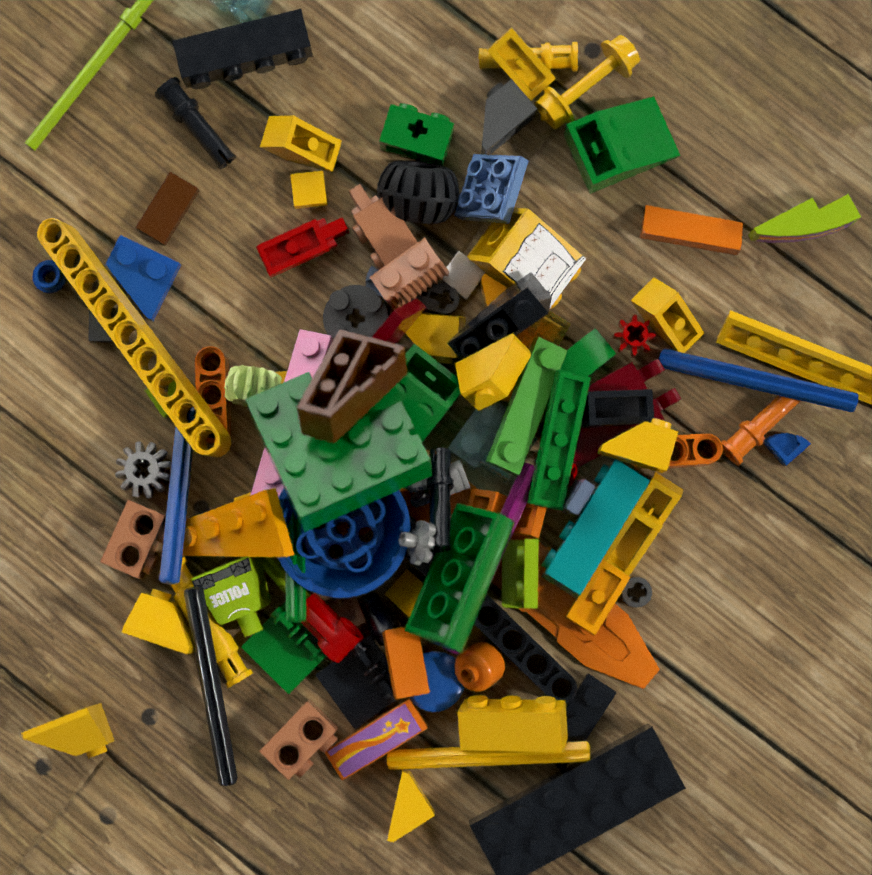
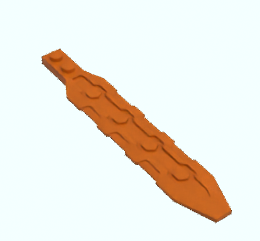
(613, 650)

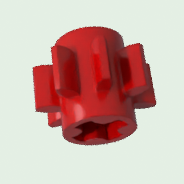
(632, 327)

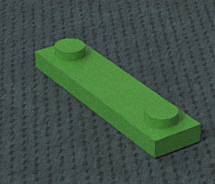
(526, 407)

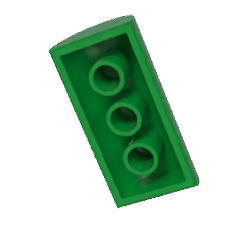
(460, 578)

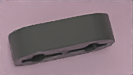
(433, 305)

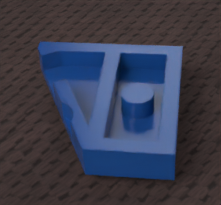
(142, 274)

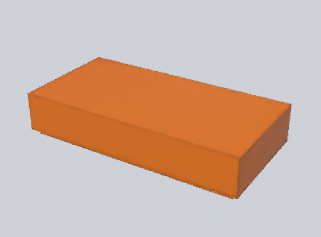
(405, 663)

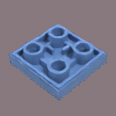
(491, 188)

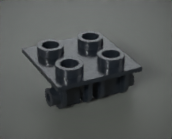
(359, 682)

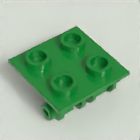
(284, 650)

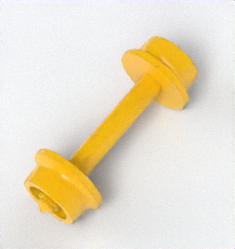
(619, 55)

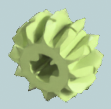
(248, 381)

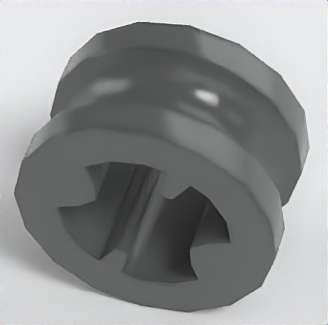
(643, 600)

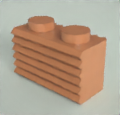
(409, 274)

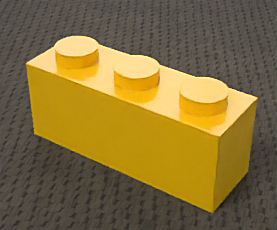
(512, 724)

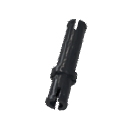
(440, 489)

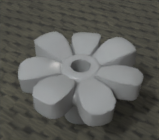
(419, 542)

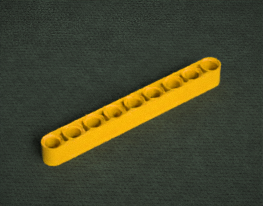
(146, 344)

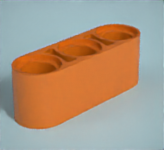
(208, 380)
(688, 451)

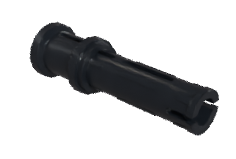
(186, 111)

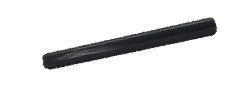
(210, 685)

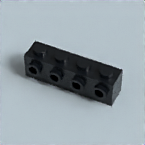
(243, 49)

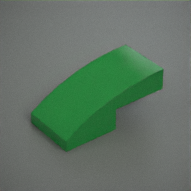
(588, 354)

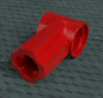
(334, 633)

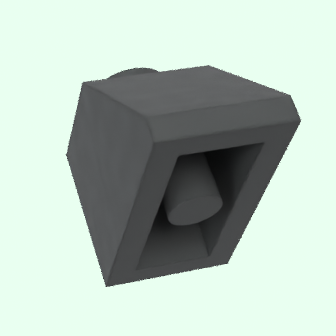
(505, 115)

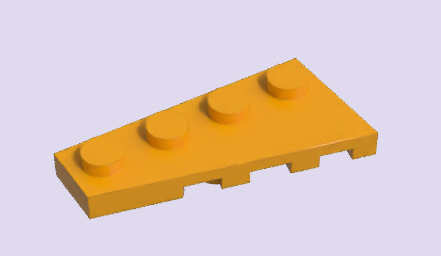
(240, 529)

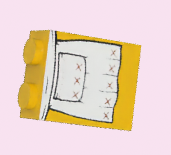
(524, 247)

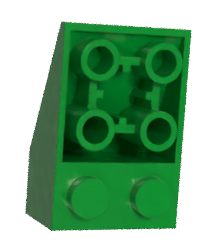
(620, 143)
(424, 392)

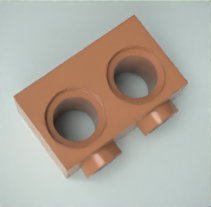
(128, 535)
(294, 734)

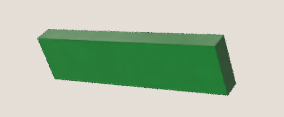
(559, 440)

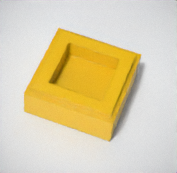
(308, 189)

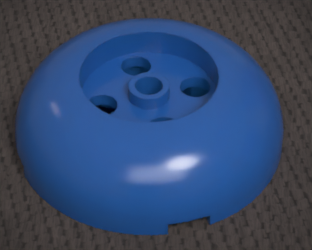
(363, 564)

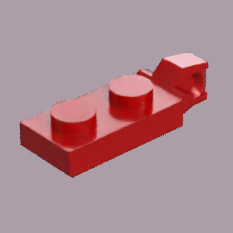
(300, 245)

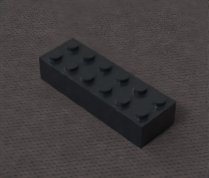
(577, 804)

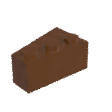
(349, 384)

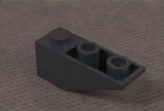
(507, 314)

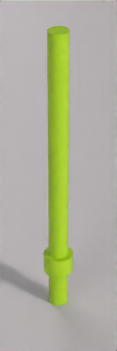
(129, 20)

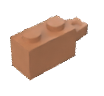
(379, 228)

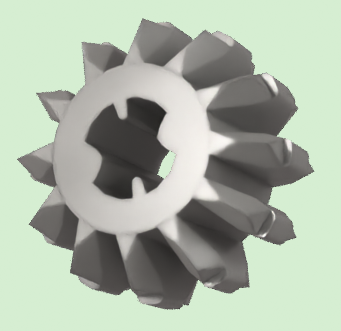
(132, 469)

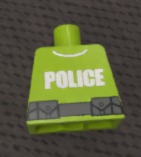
(236, 592)

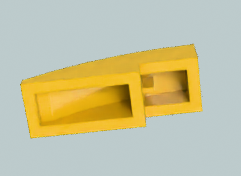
(643, 523)

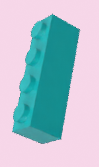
(594, 529)

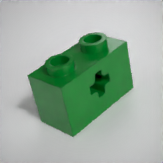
(428, 147)

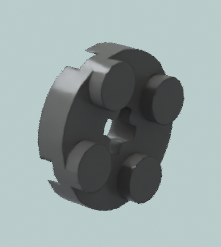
(345, 301)

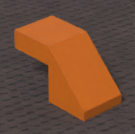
(530, 520)

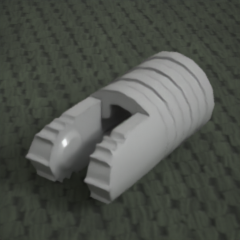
(422, 497)

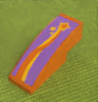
(376, 739)

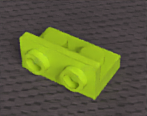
(520, 574)

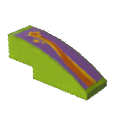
(807, 222)

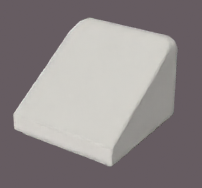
(463, 275)

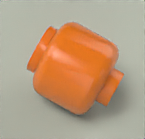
(479, 666)

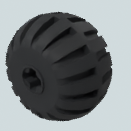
(419, 191)

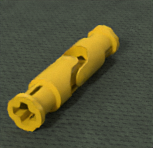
(223, 642)

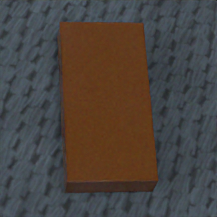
(167, 209)

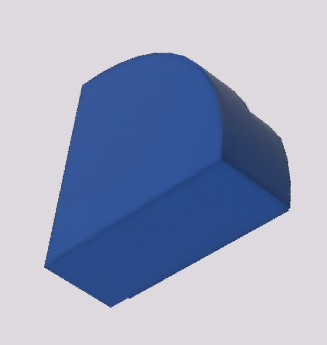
(786, 446)

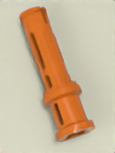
(752, 432)

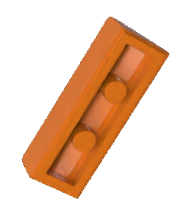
(691, 230)

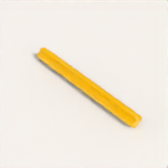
(454, 757)

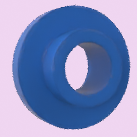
(39, 277)

